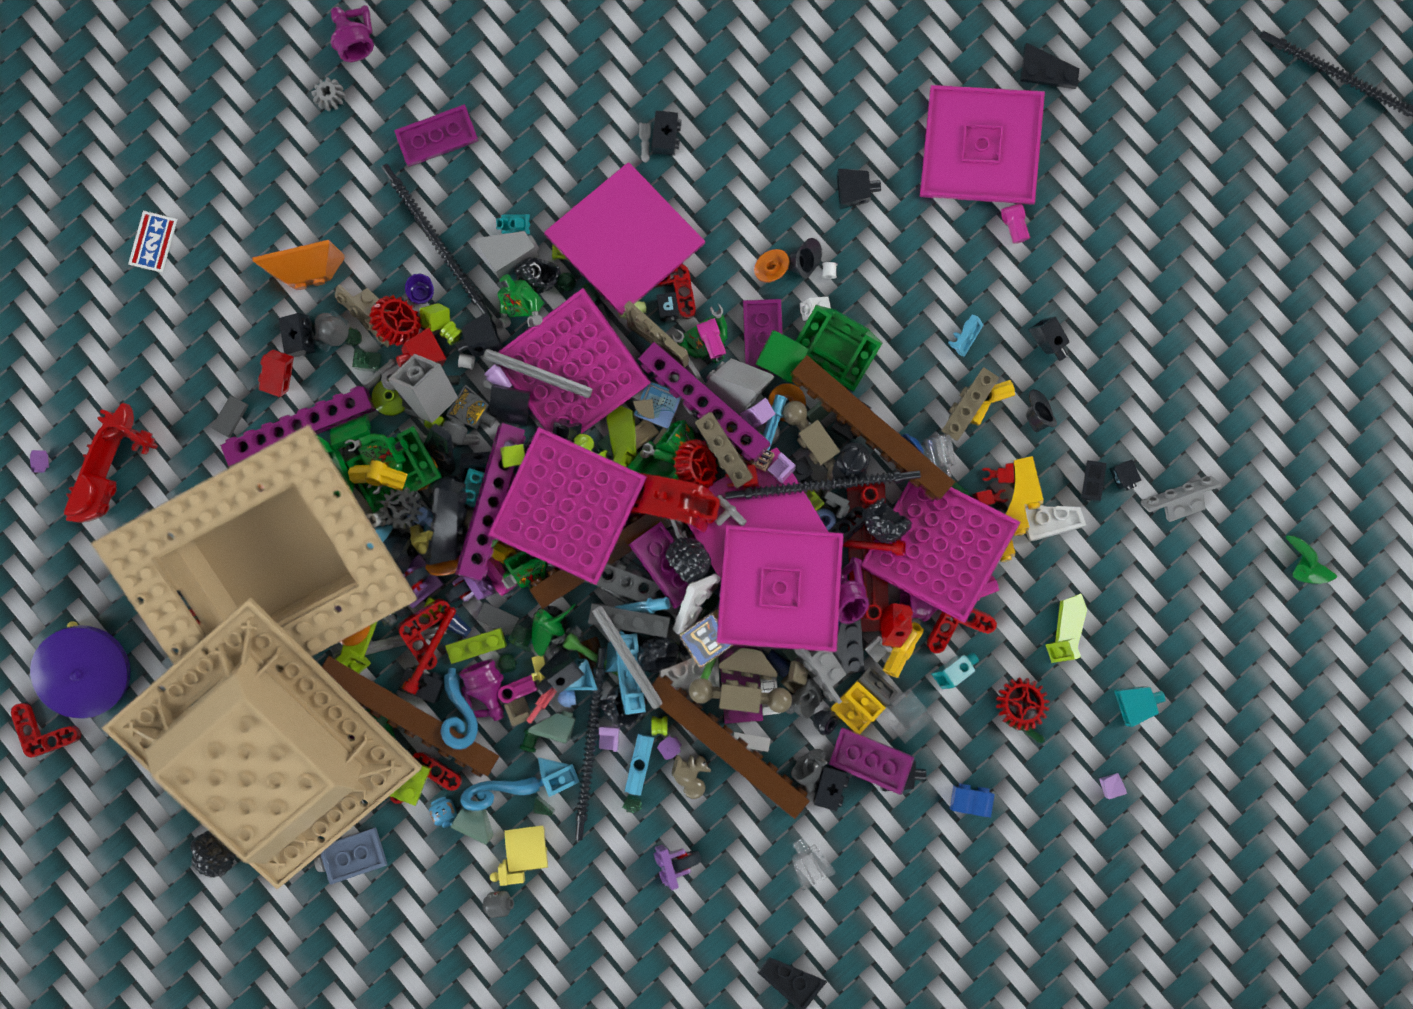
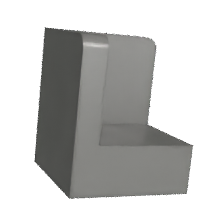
(876, 649)

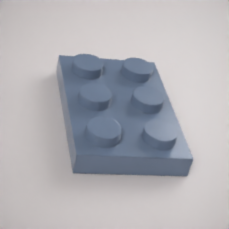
(353, 856)

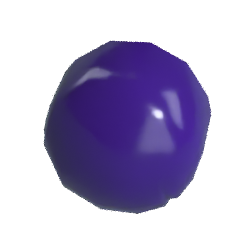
(419, 289)

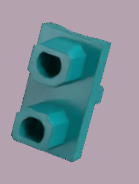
(513, 223)
(473, 484)

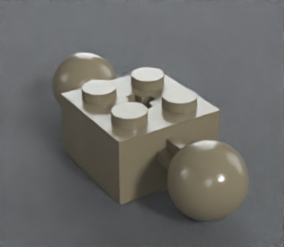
(812, 436)
(740, 697)

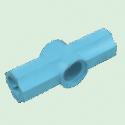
(637, 776)

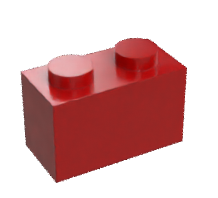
(275, 373)

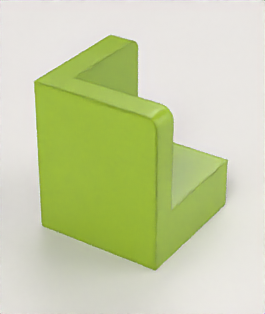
(434, 316)

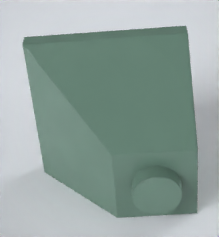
(556, 727)
(474, 824)

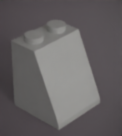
(508, 251)
(738, 384)
(424, 387)

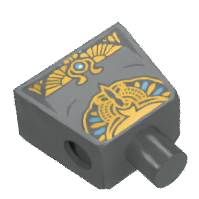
(471, 410)

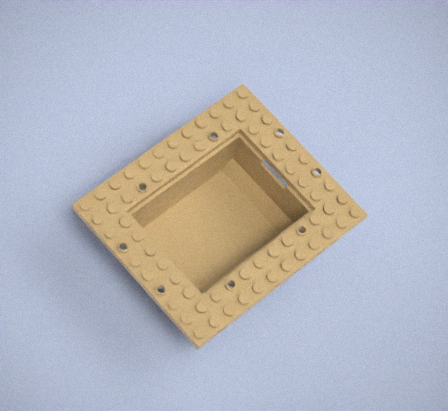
(282, 546)
(265, 747)

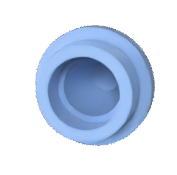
(567, 698)

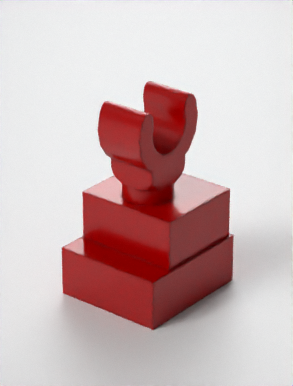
(1004, 475)
(751, 483)
(988, 498)

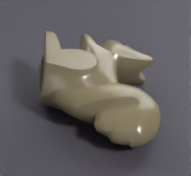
(686, 773)

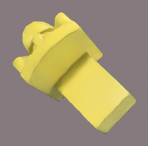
(420, 538)
(538, 663)
(506, 878)

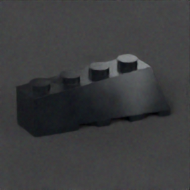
(448, 522)

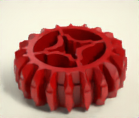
(399, 318)
(695, 463)
(1020, 712)

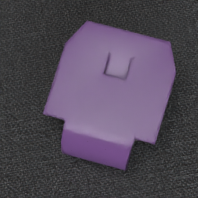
(39, 461)
(669, 747)

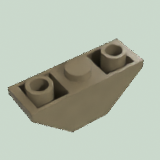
(748, 662)

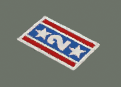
(152, 241)

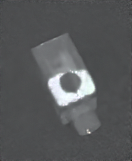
(938, 447)
(810, 864)

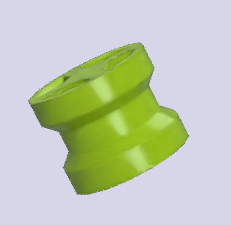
(451, 333)
(660, 725)

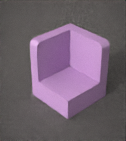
(758, 413)
(781, 468)
(609, 737)

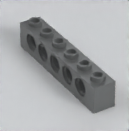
(631, 588)

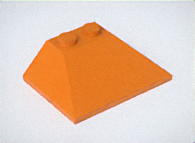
(303, 264)

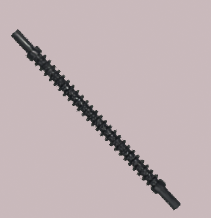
(1281, 43)
(397, 184)
(896, 476)
(581, 815)

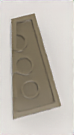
(648, 330)

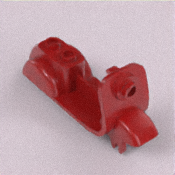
(92, 489)
(677, 501)

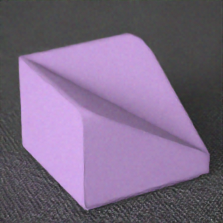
(1112, 786)

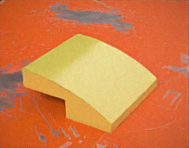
(526, 849)

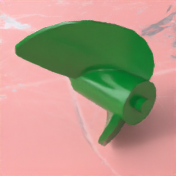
(1308, 568)
(545, 627)

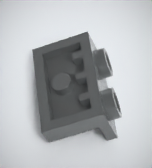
(834, 500)

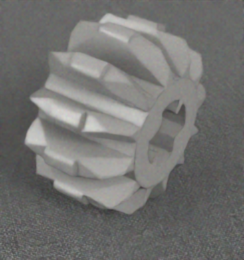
(331, 87)

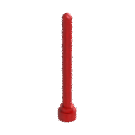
(897, 547)
(411, 684)

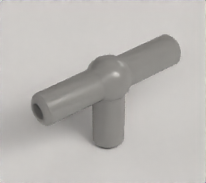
(730, 510)

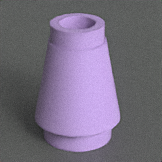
(497, 376)

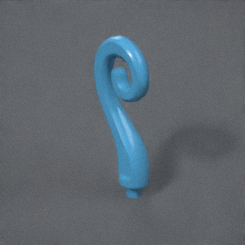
(452, 689)
(484, 789)

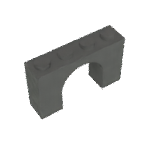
(634, 621)

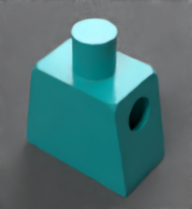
(955, 671)
(1138, 704)

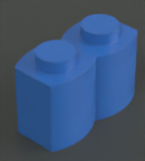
(972, 801)

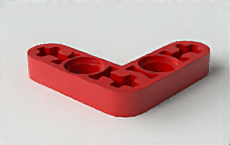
(679, 282)
(975, 624)
(415, 634)
(35, 737)
(445, 783)

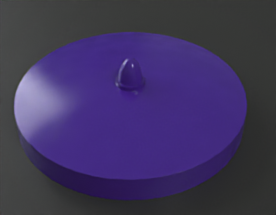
(80, 671)

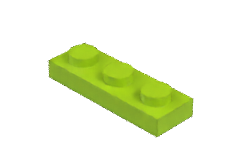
(476, 645)

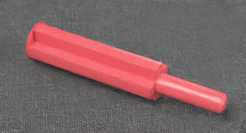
(541, 703)

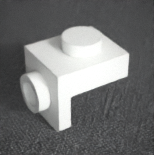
(808, 305)

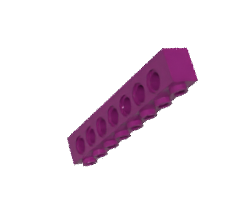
(656, 355)
(363, 404)
(465, 566)

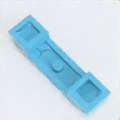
(630, 691)

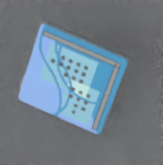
(664, 405)

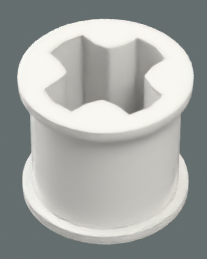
(829, 270)
(466, 361)
(376, 519)

